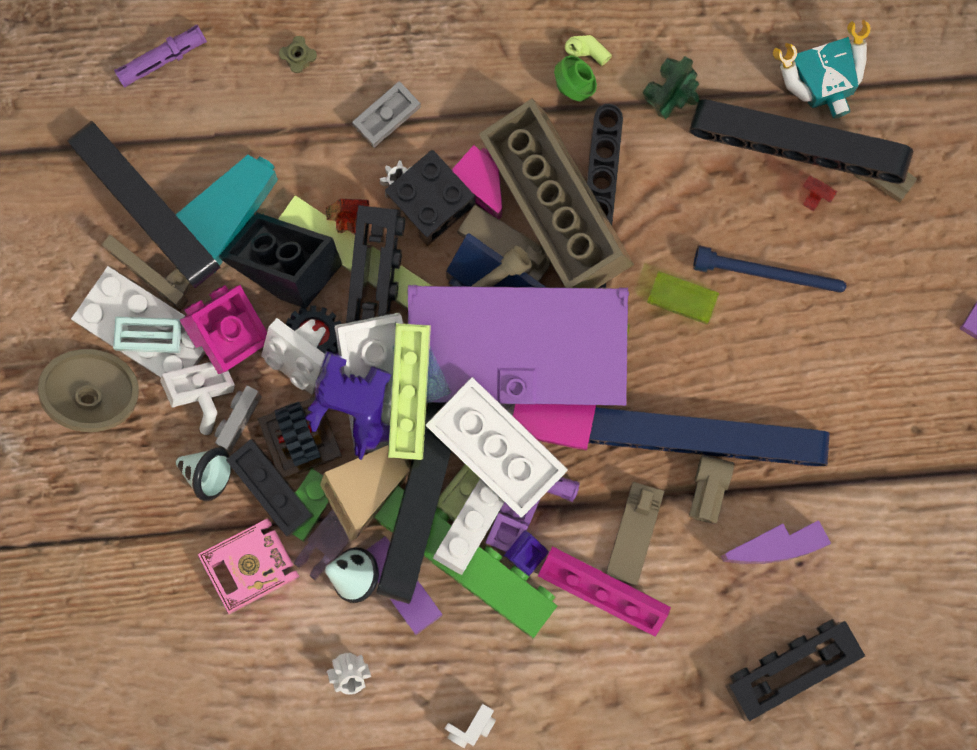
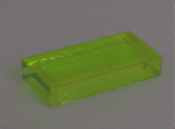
(683, 297)

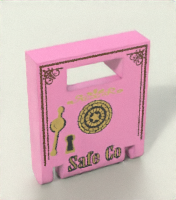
(253, 562)

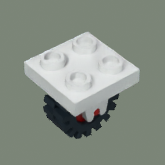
(301, 345)

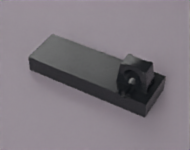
(270, 487)

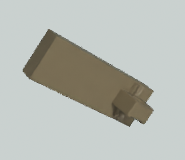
(502, 238)
(171, 288)
(634, 533)

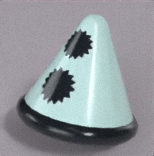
(206, 472)
(354, 574)

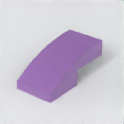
(509, 527)

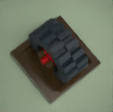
(292, 441)

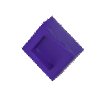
(526, 553)

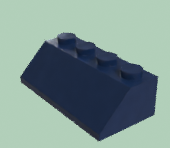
(477, 260)

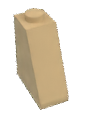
(363, 487)

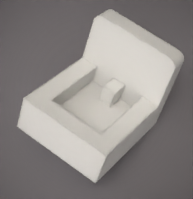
(481, 725)

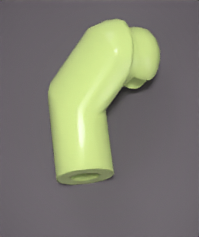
(587, 46)

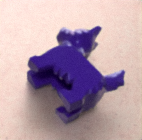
(355, 396)

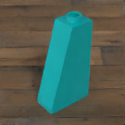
(229, 204)

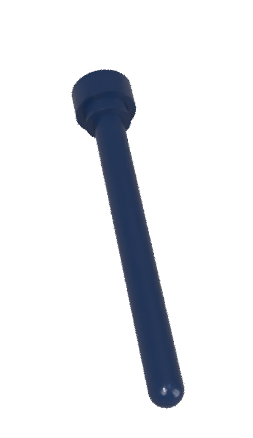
(708, 260)

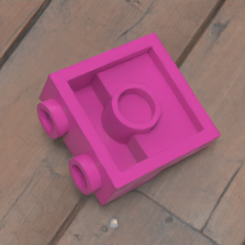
(225, 327)

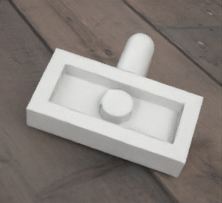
(200, 385)

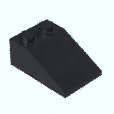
(283, 258)

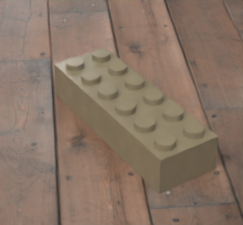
(555, 198)

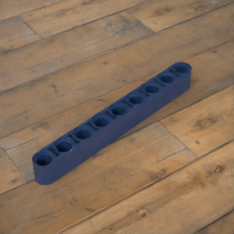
(710, 437)

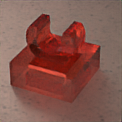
(818, 191)
(343, 211)

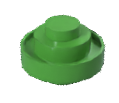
(575, 78)

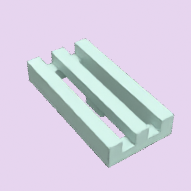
(175, 336)

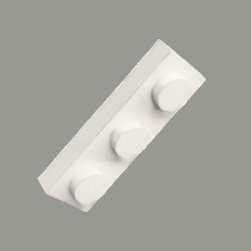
(469, 528)

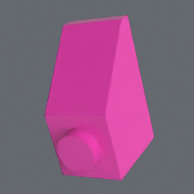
(481, 176)

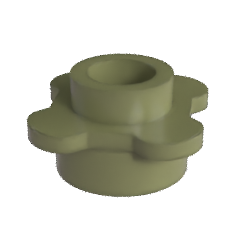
(299, 63)

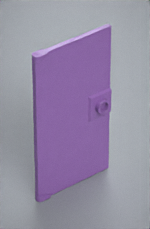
(528, 341)

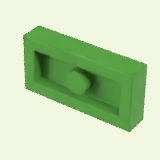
(315, 500)

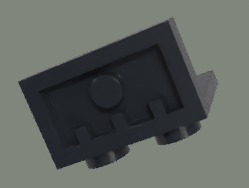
(431, 196)

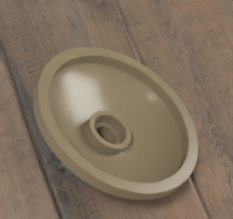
(90, 378)

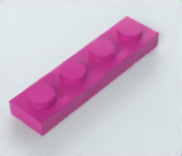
(604, 591)

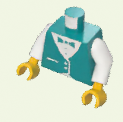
(826, 72)

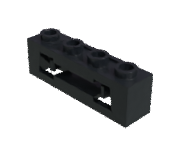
(389, 261)
(841, 643)

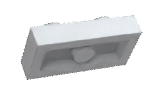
(386, 114)
(231, 429)

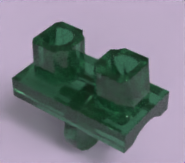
(676, 90)

